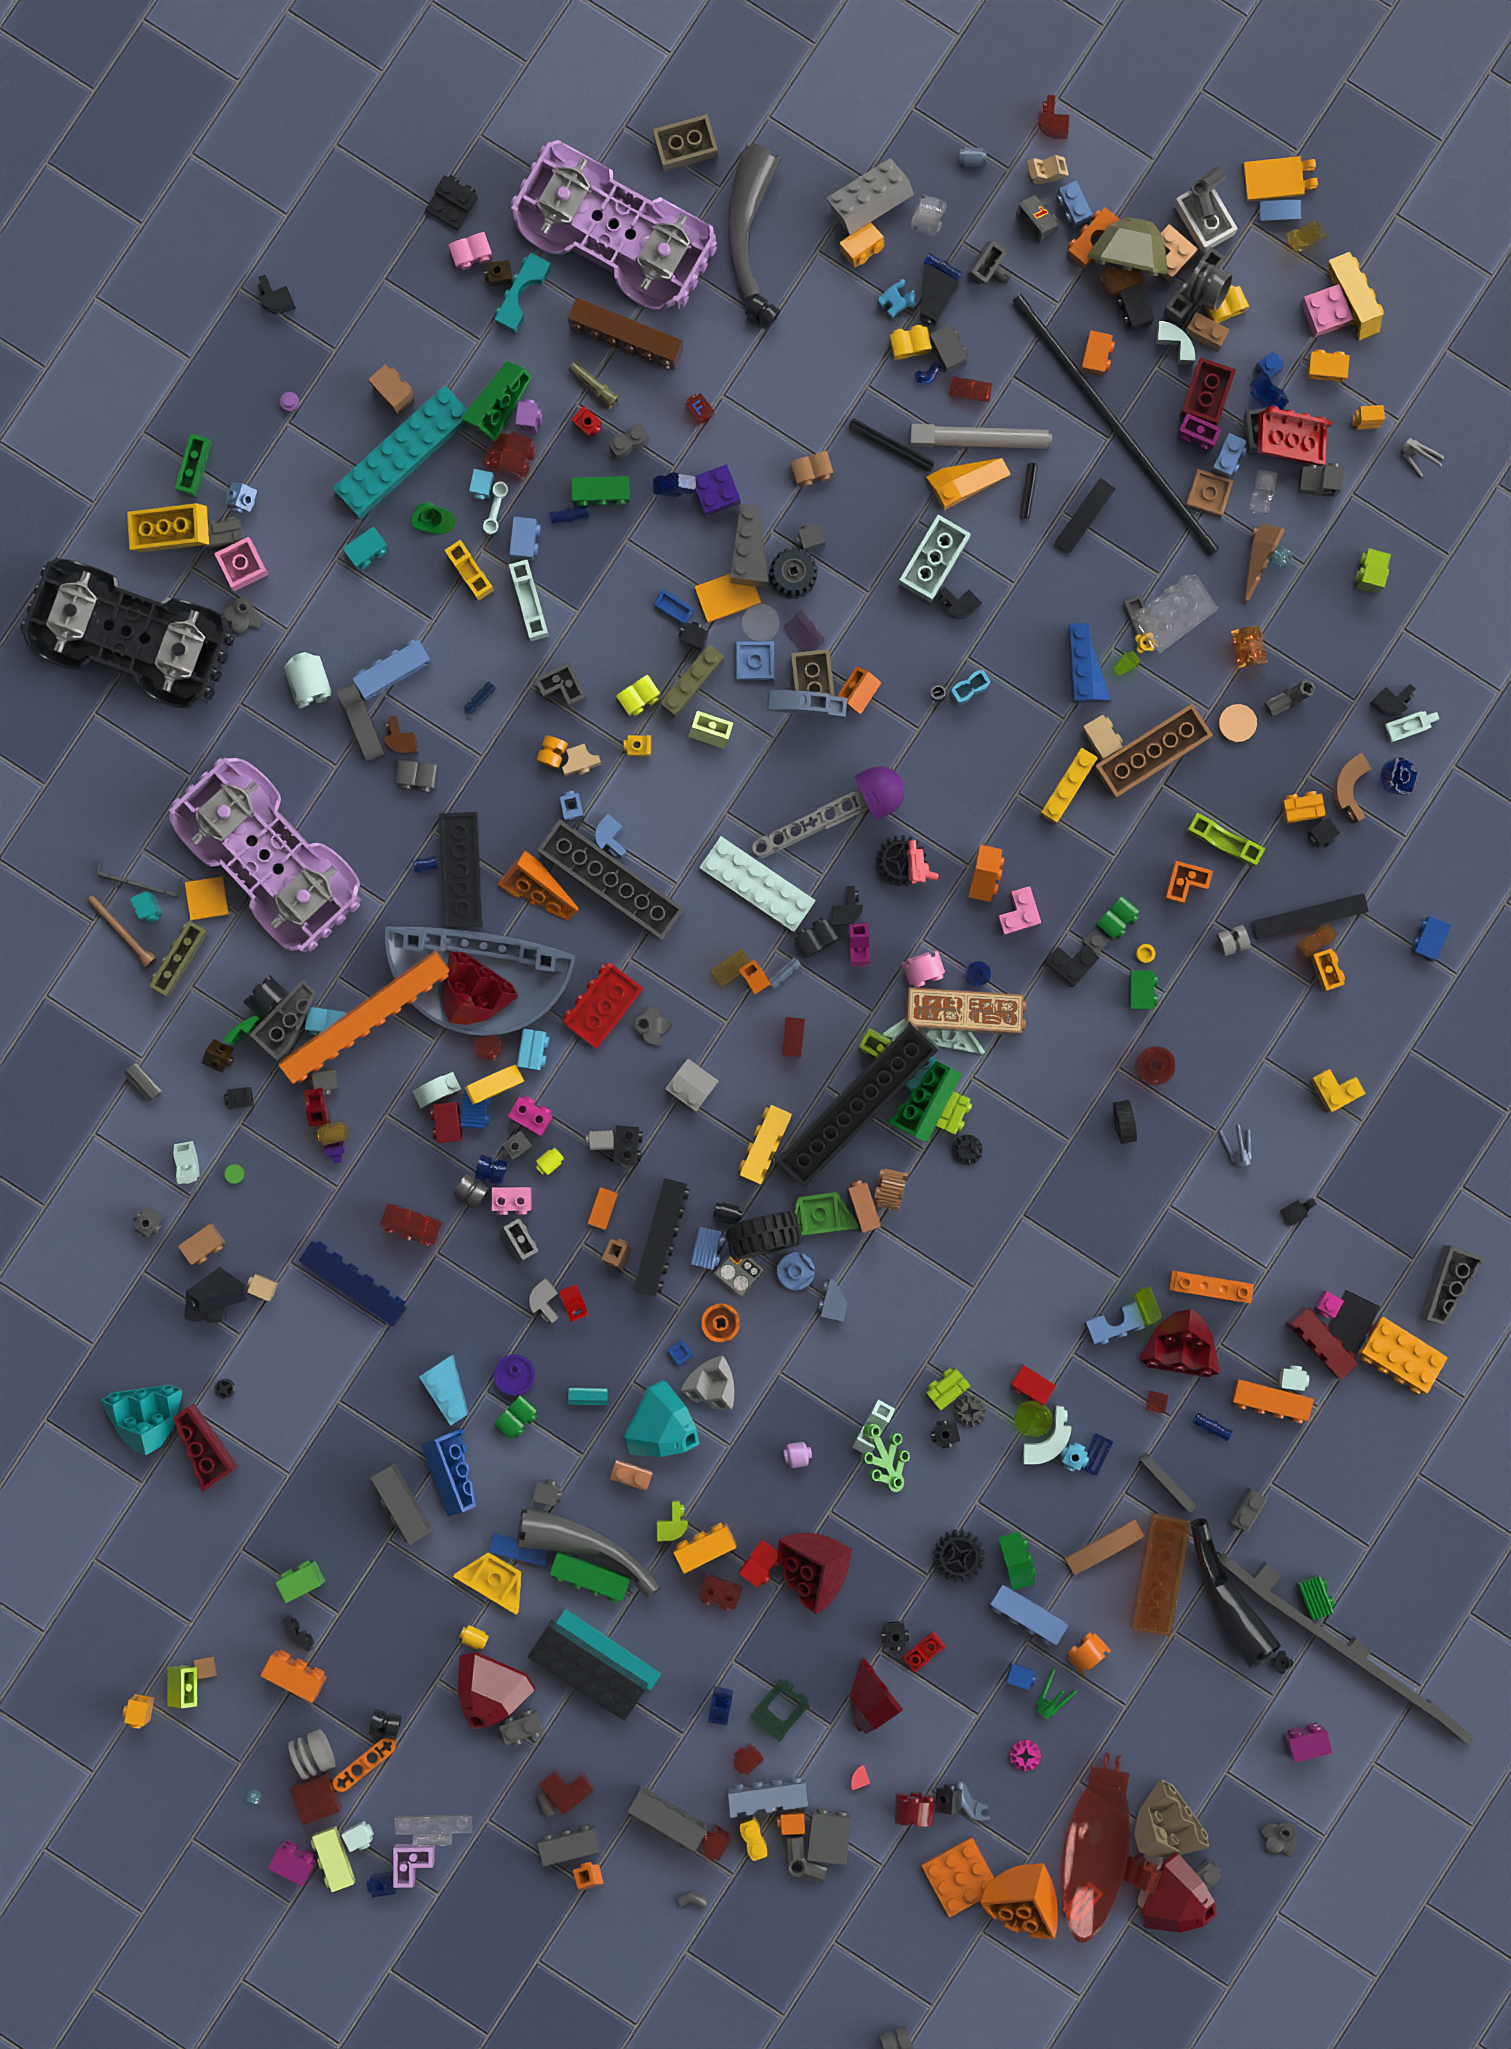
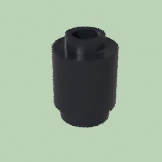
(727, 1213)

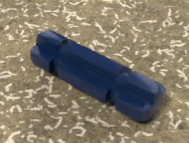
(479, 697)

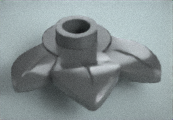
(242, 618)
(655, 1025)
(1277, 1840)

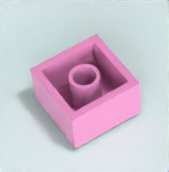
(1326, 310)
(241, 564)

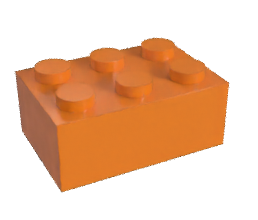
(294, 1675)

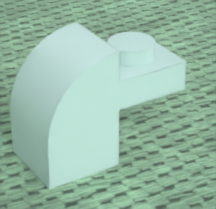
(436, 1089)
(186, 1162)

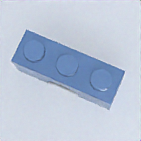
(1100, 1330)

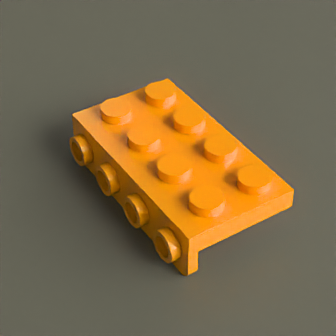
(1402, 1356)

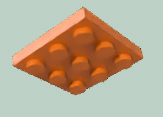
(959, 1876)

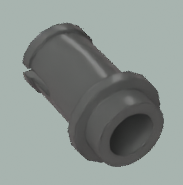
(545, 1804)

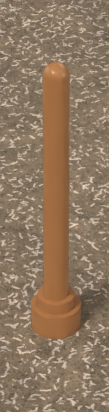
(146, 958)

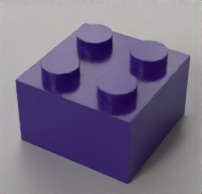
(716, 490)

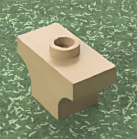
(580, 761)

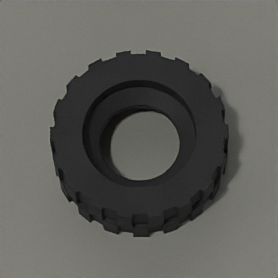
(1124, 1121)

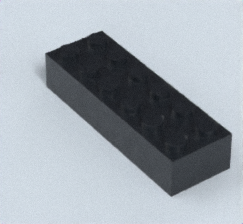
(660, 1237)
(588, 1670)

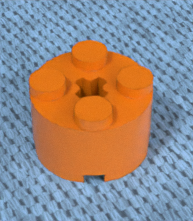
(721, 1333)
(1088, 1653)

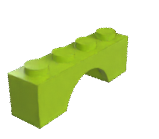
(1235, 846)

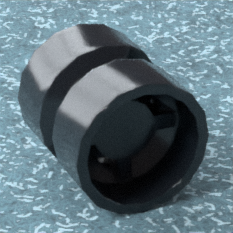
(762, 311)
(385, 1724)

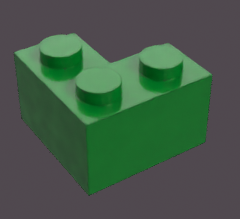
(1017, 1560)

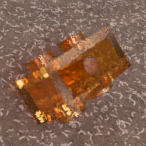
(1249, 647)

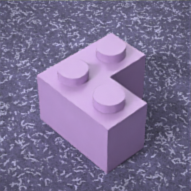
(407, 1858)

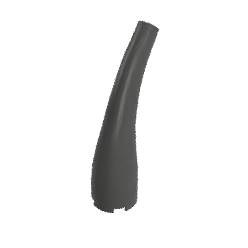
(749, 187)
(556, 1533)

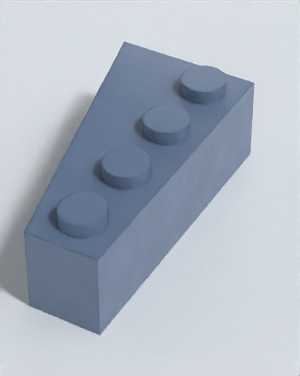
(767, 1796)

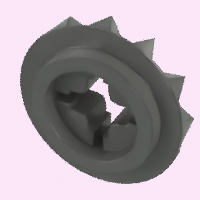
(962, 1406)

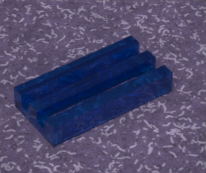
(1103, 1456)

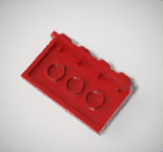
(1293, 436)
(602, 1004)

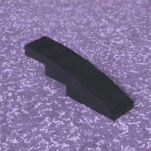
(1085, 515)

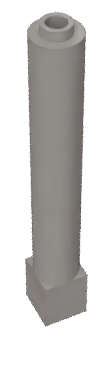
(929, 435)

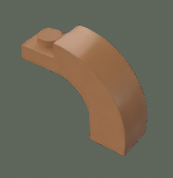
(1344, 786)

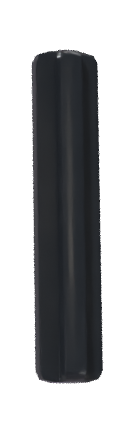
(1028, 490)

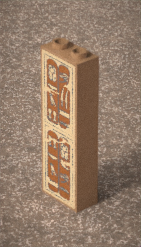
(965, 1011)

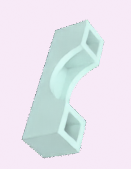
(529, 600)

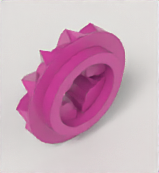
(1019, 1748)

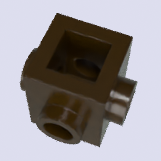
(218, 1056)

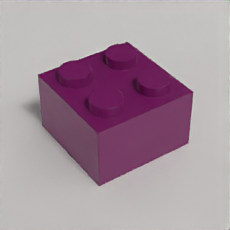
(1307, 1742)
(293, 1862)

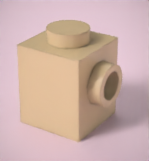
(262, 1287)

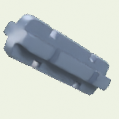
(784, 973)

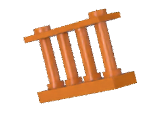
(1211, 1287)

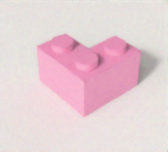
(1025, 912)

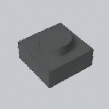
(1096, 940)

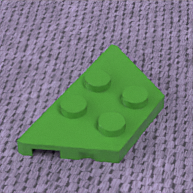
(823, 1214)

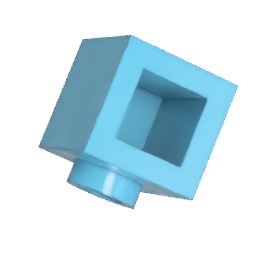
(481, 484)

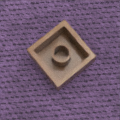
(390, 388)

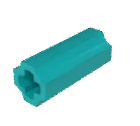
(587, 1396)

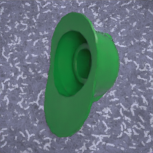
(432, 518)

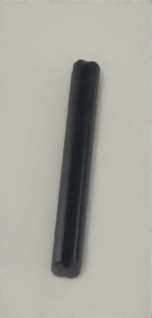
(891, 445)

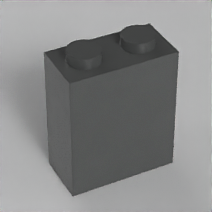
(829, 1836)

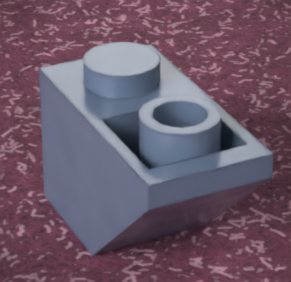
(834, 1304)

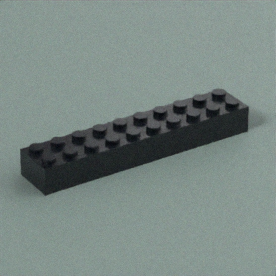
(857, 1104)

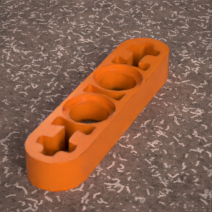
(364, 1763)

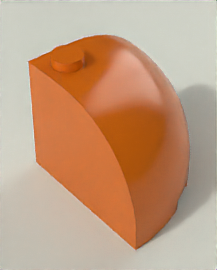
(1024, 1900)

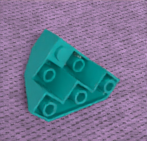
(143, 1415)
(660, 1424)

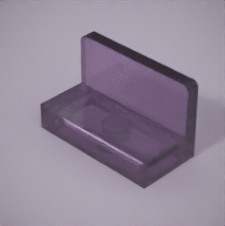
(804, 632)

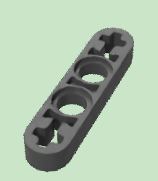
(1167, 1482)

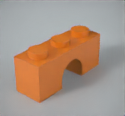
(1081, 247)

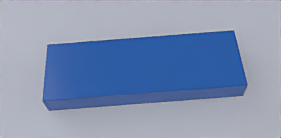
(507, 1547)

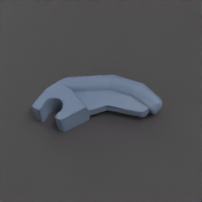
(970, 1806)

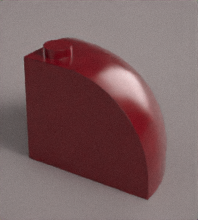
(814, 1567)

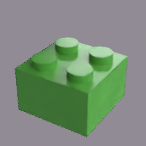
(298, 1582)

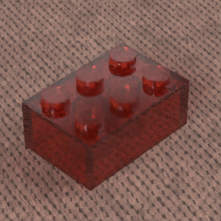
(412, 1224)

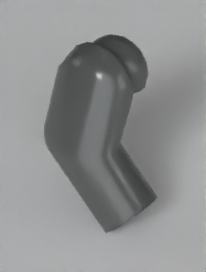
(693, 1897)

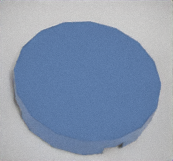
(795, 1271)

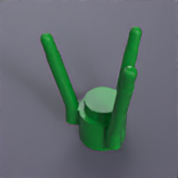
(1047, 1707)

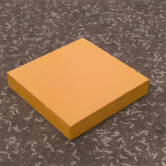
(207, 898)

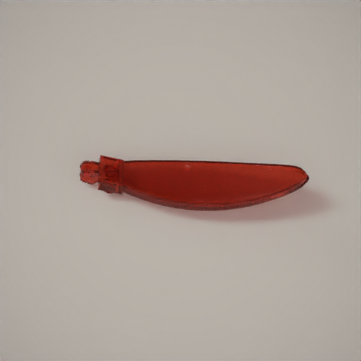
(1096, 1850)

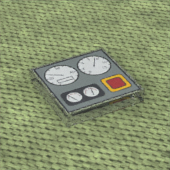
(739, 1274)

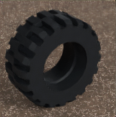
(763, 1235)

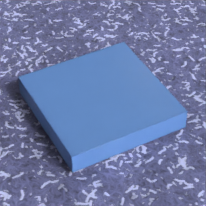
(755, 660)

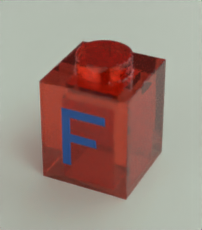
(699, 408)

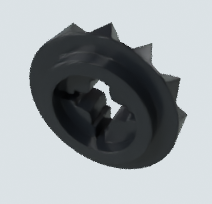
(970, 1158)

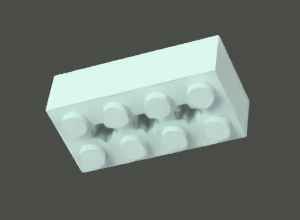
(931, 546)

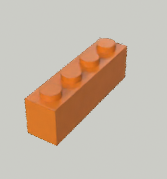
(1272, 1400)

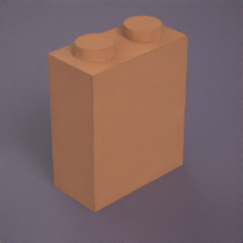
(863, 1206)

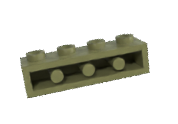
(179, 958)

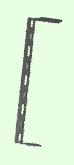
(138, 884)

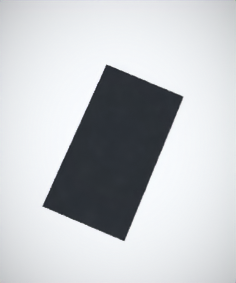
(1353, 1321)

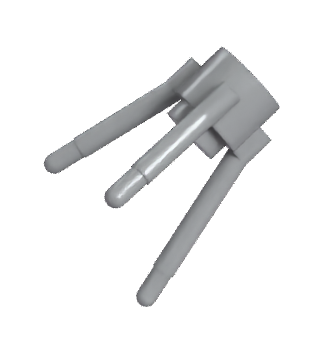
(1413, 447)

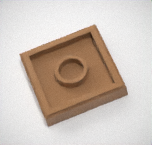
(1209, 493)

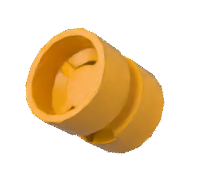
(552, 751)

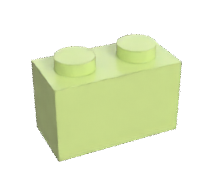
(710, 729)

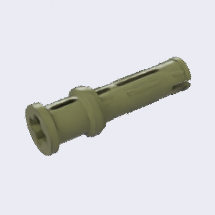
(600, 390)

